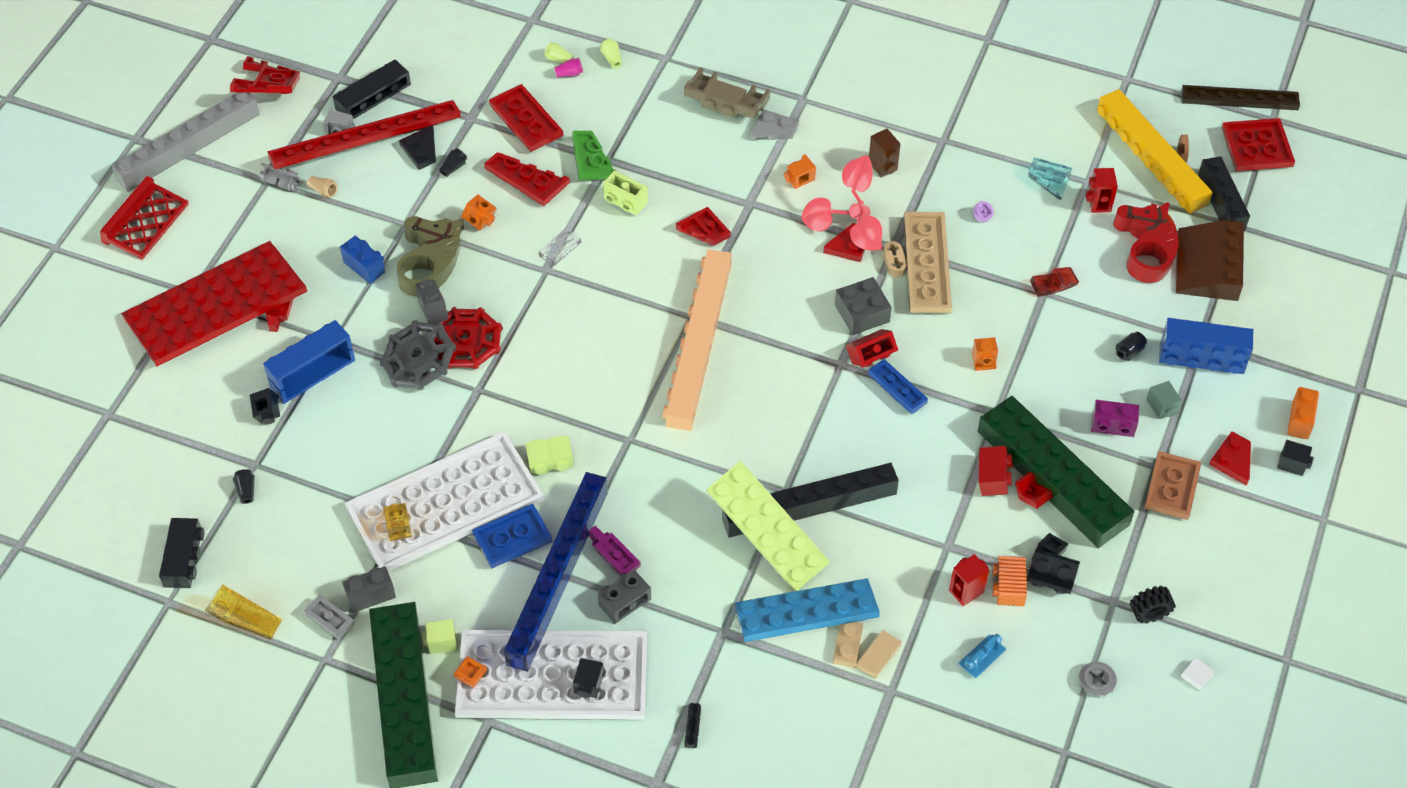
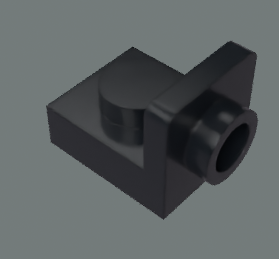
(1052, 544)

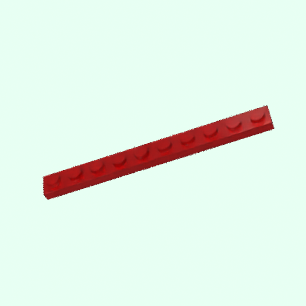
(363, 134)

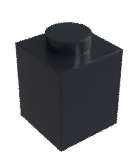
(1295, 458)
(588, 678)

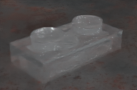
(559, 247)

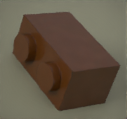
(884, 152)

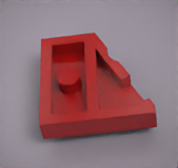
(705, 227)
(844, 247)

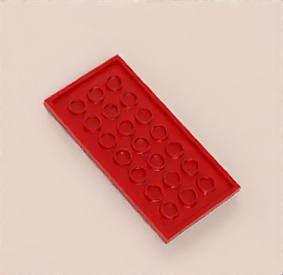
(213, 303)

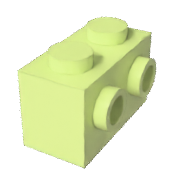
(625, 192)

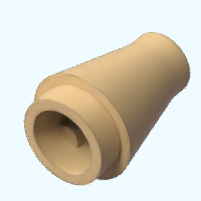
(324, 186)

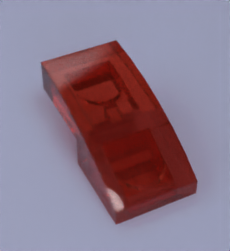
(1057, 281)

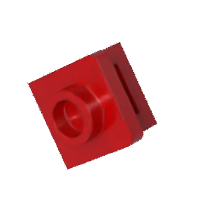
(1032, 492)

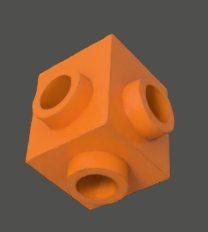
(479, 212)

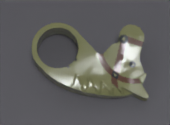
(436, 251)

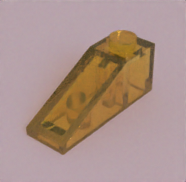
(242, 613)

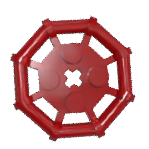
(467, 322)

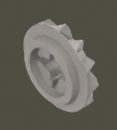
(1095, 670)

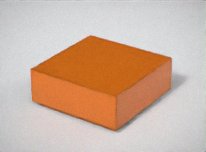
(470, 672)

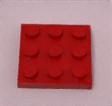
(1258, 144)

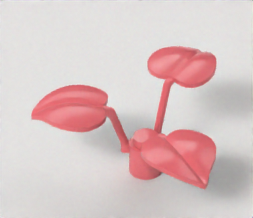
(868, 230)

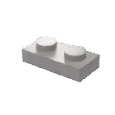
(329, 617)

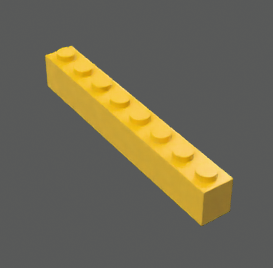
(1154, 151)

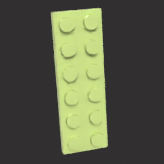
(768, 526)

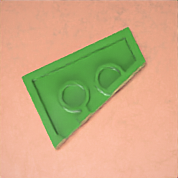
(589, 157)

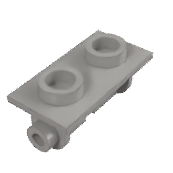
(287, 178)

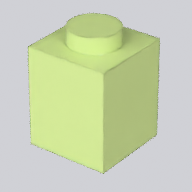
(440, 636)

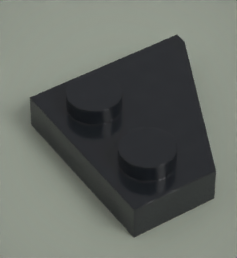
(420, 147)

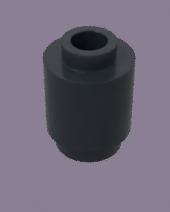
(1131, 346)

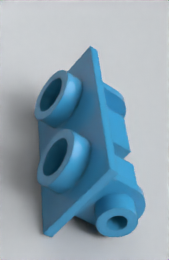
(983, 655)

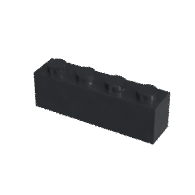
(372, 89)
(1225, 195)

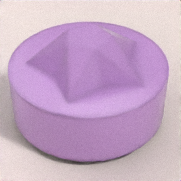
(983, 211)

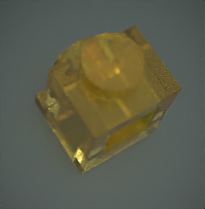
(397, 521)

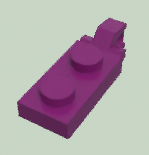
(613, 551)

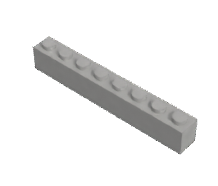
(185, 140)

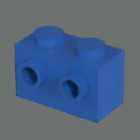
(362, 259)

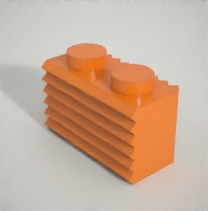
(1303, 413)
(1011, 580)

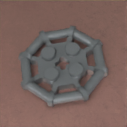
(425, 361)

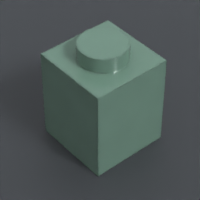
(1164, 399)

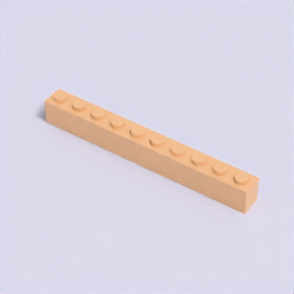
(698, 341)

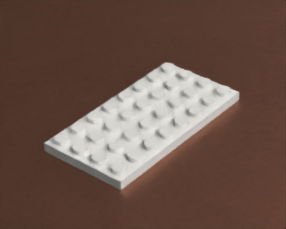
(446, 500)
(548, 685)

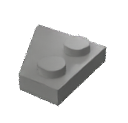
(774, 126)

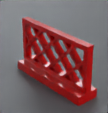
(132, 206)

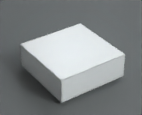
(1198, 674)

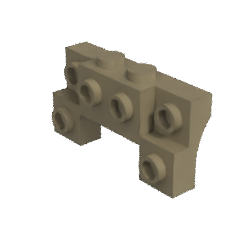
(725, 97)

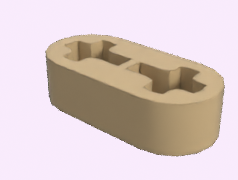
(898, 258)

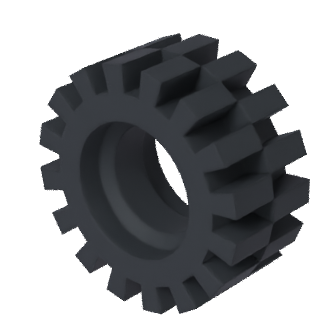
(1152, 604)

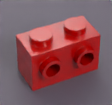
(1102, 190)
(872, 347)
(994, 470)
(969, 579)

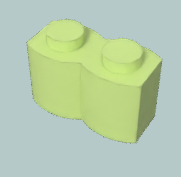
(549, 455)

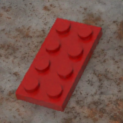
(526, 118)

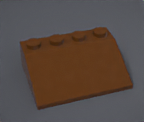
(1211, 260)

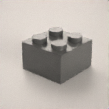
(863, 305)

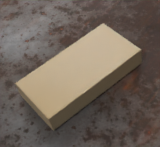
(879, 654)

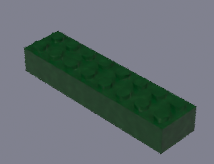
(1074, 486)
(403, 696)

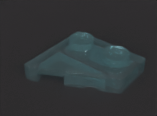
(1050, 176)

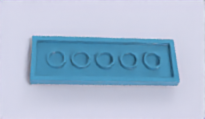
(806, 610)

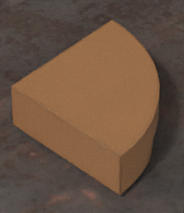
(1183, 147)

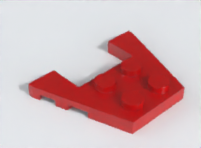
(269, 79)

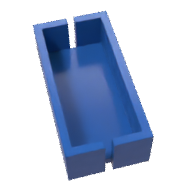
(1206, 345)
(309, 361)

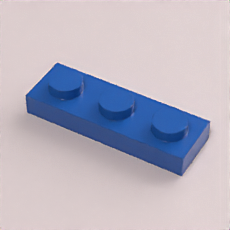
(898, 386)

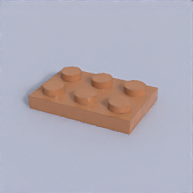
(1173, 485)

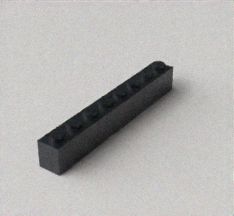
(831, 494)

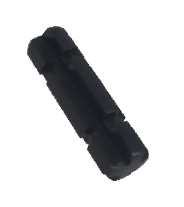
(692, 725)

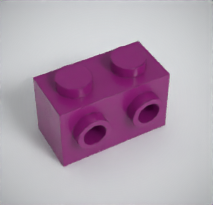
(1115, 418)

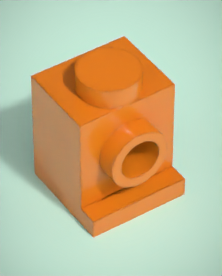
(800, 172)
(985, 353)

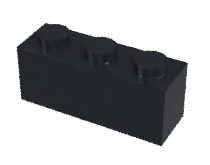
(181, 553)

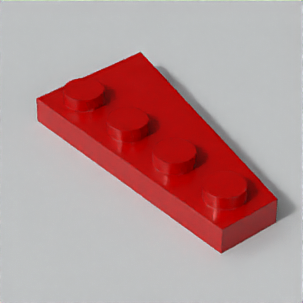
(529, 180)

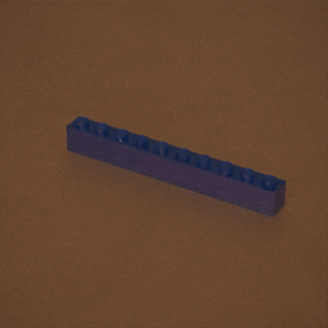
(555, 572)

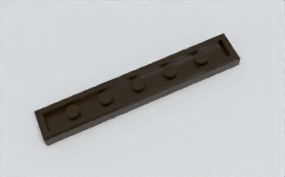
(1240, 97)

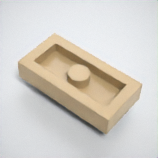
(848, 644)

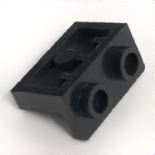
(1053, 571)

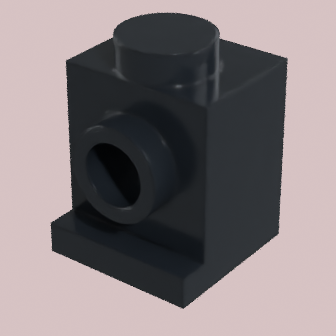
(265, 406)

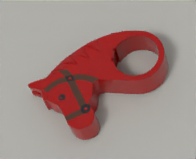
(1155, 236)

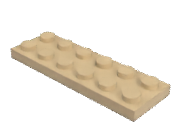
(927, 262)

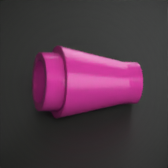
(569, 68)

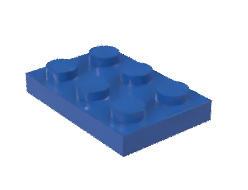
(512, 536)

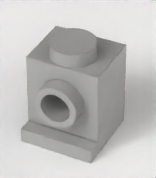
(337, 121)

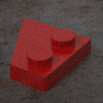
(1234, 458)

